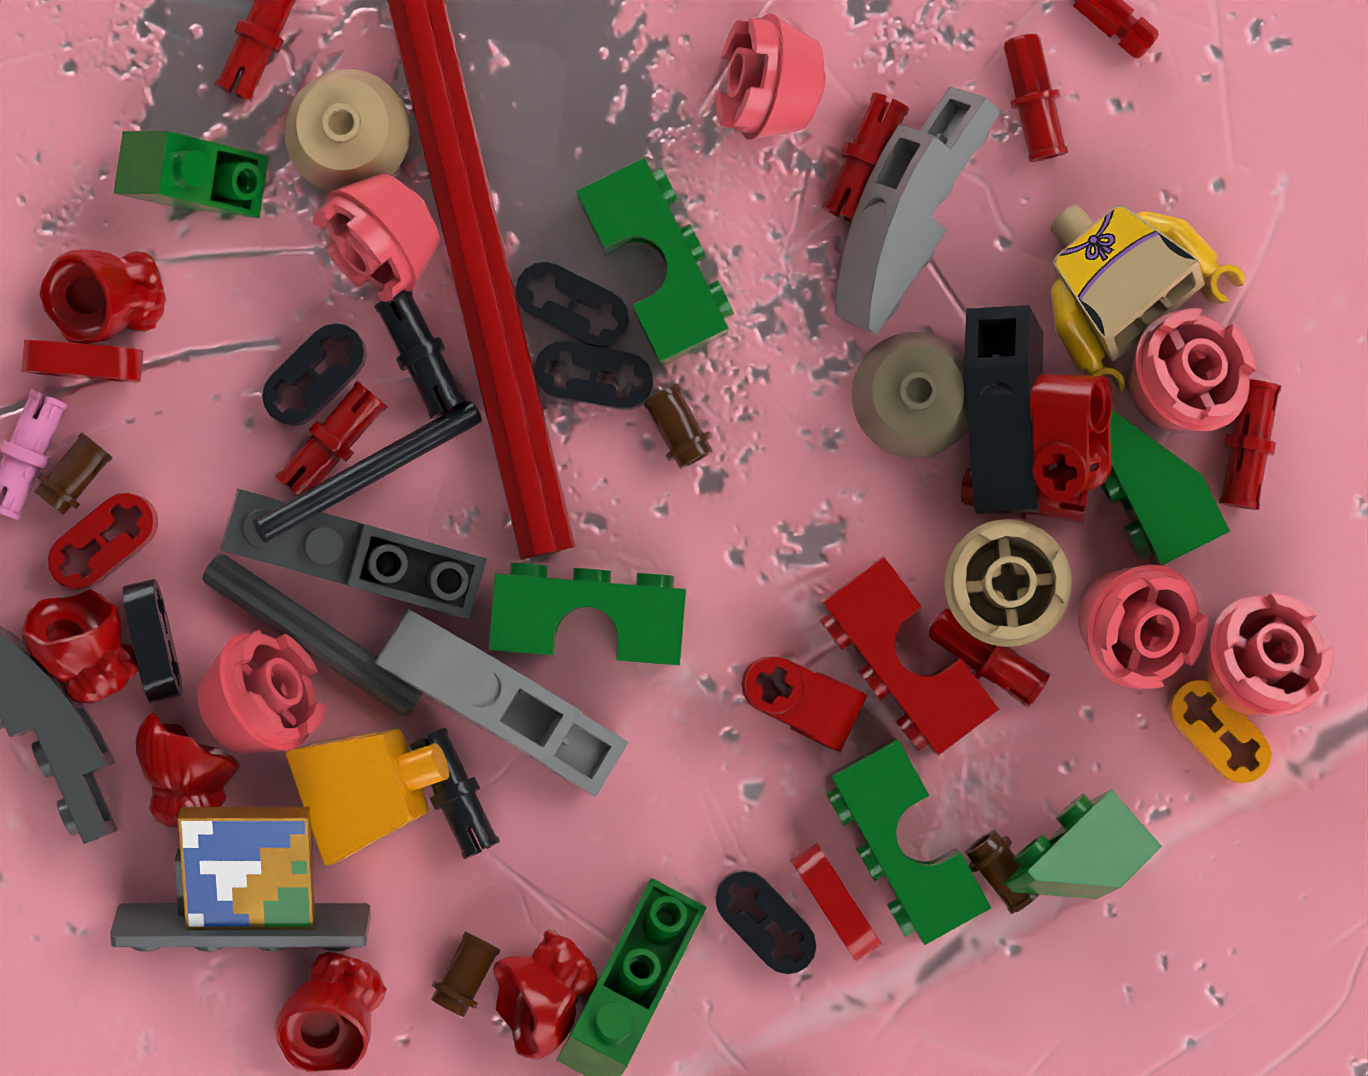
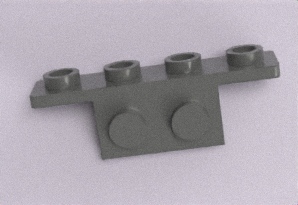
(163, 925)

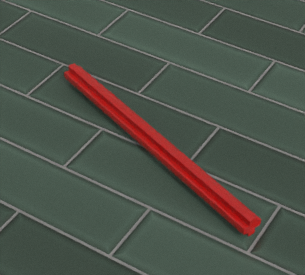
(482, 277)

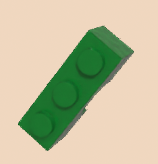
(635, 209)
(531, 607)
(929, 894)

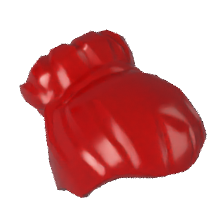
(101, 295)
(80, 645)
(180, 770)
(541, 993)
(329, 1016)

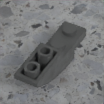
(359, 556)
(66, 734)

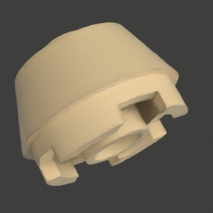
(346, 129)
(1008, 583)

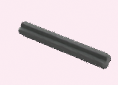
(310, 632)

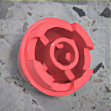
(771, 78)
(379, 233)
(1190, 372)
(1141, 625)
(1268, 656)
(260, 694)

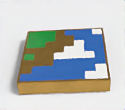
(247, 867)

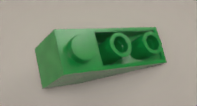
(1161, 495)
(632, 982)

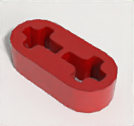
(82, 361)
(93, 529)
(836, 902)

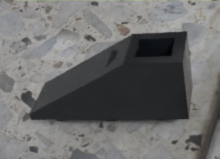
(999, 372)

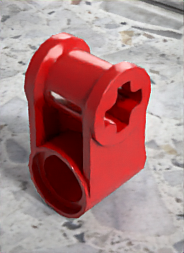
(1071, 430)
(812, 704)

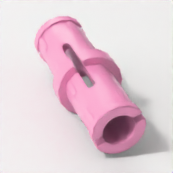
(27, 450)

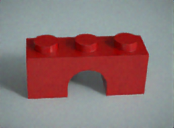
(935, 706)

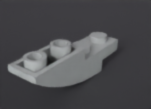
(893, 221)
(501, 702)

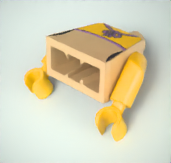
(1124, 277)

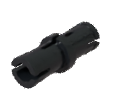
(420, 354)
(459, 801)

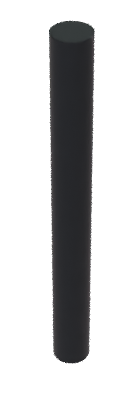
(367, 471)

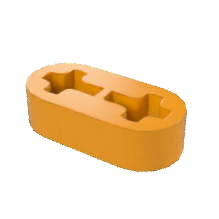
(1207, 740)

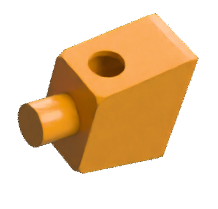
(363, 788)

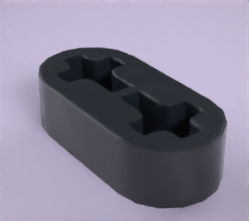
(580, 291)
(597, 360)
(303, 363)
(152, 640)
(754, 932)

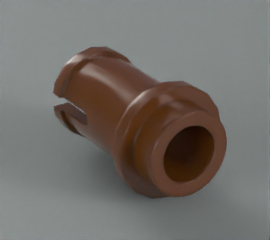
(678, 427)
(72, 474)
(997, 863)
(464, 975)

